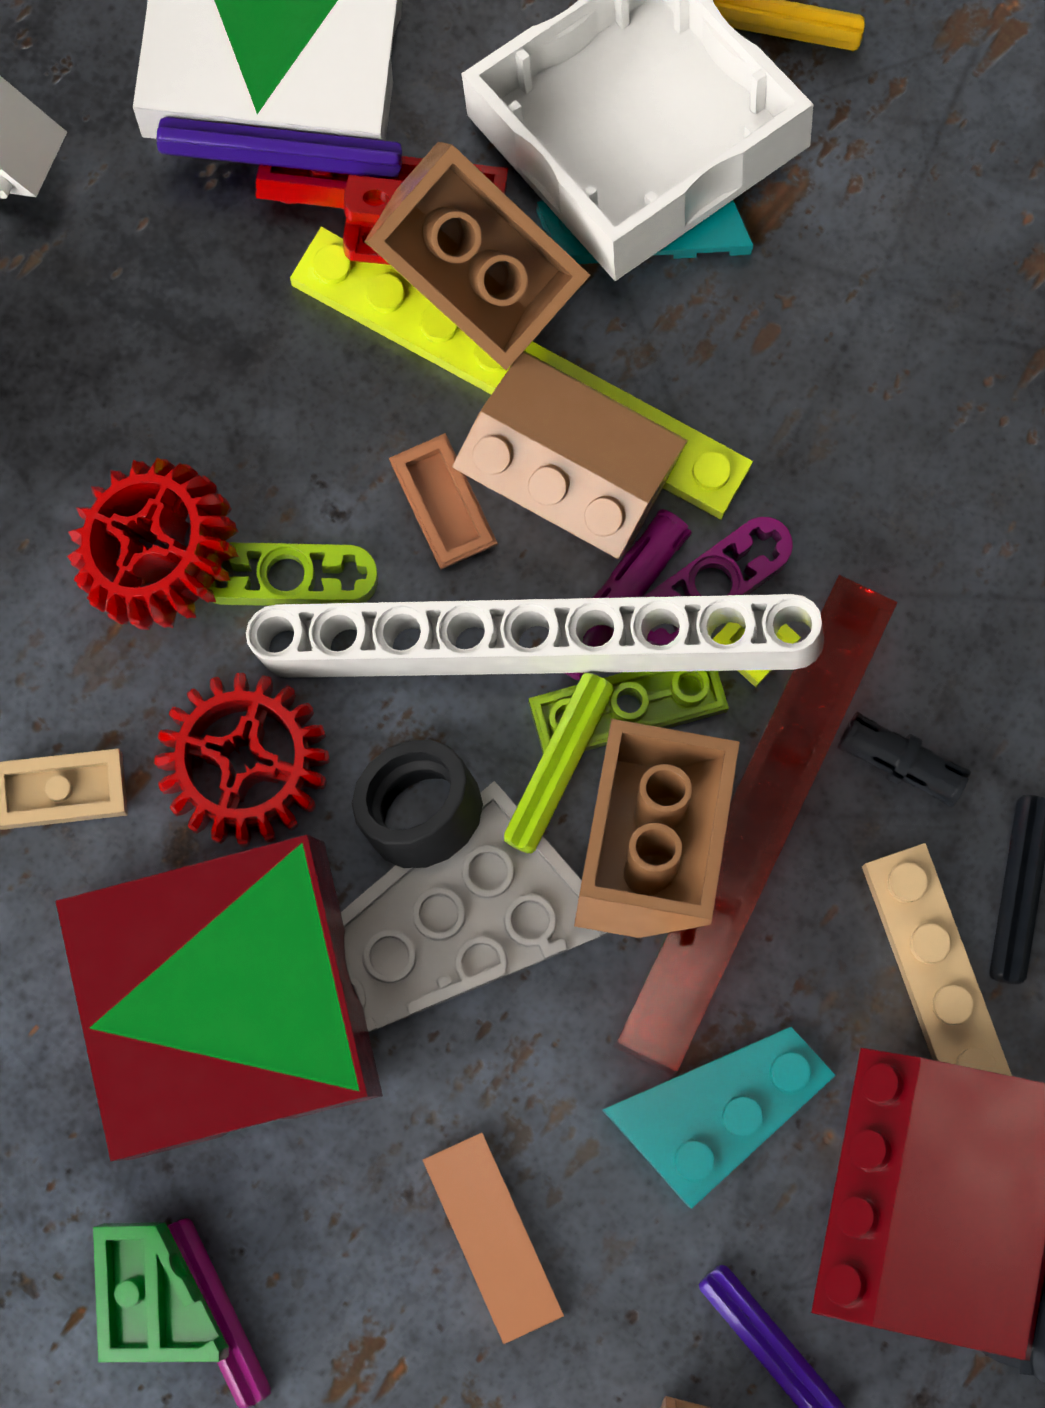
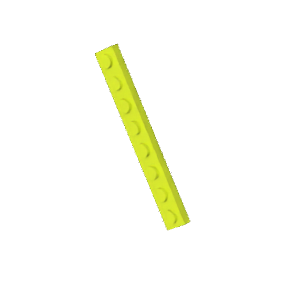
(388, 304)

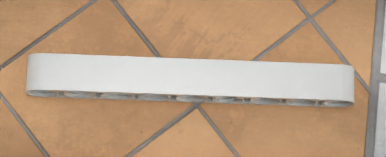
(560, 653)

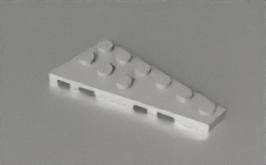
(460, 921)

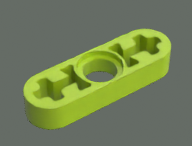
(333, 558)

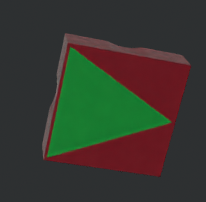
(217, 998)

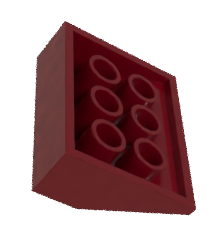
(939, 1205)

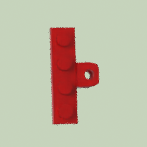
(359, 196)

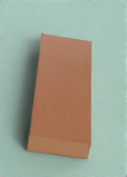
(493, 1238)

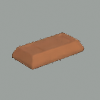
(442, 501)

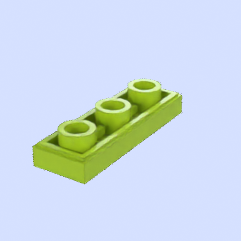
(663, 697)

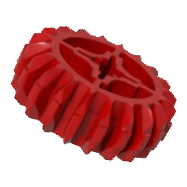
(155, 580)
(250, 728)

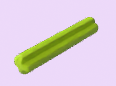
(558, 763)

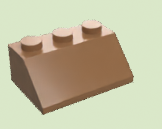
(475, 254)
(570, 454)
(657, 831)

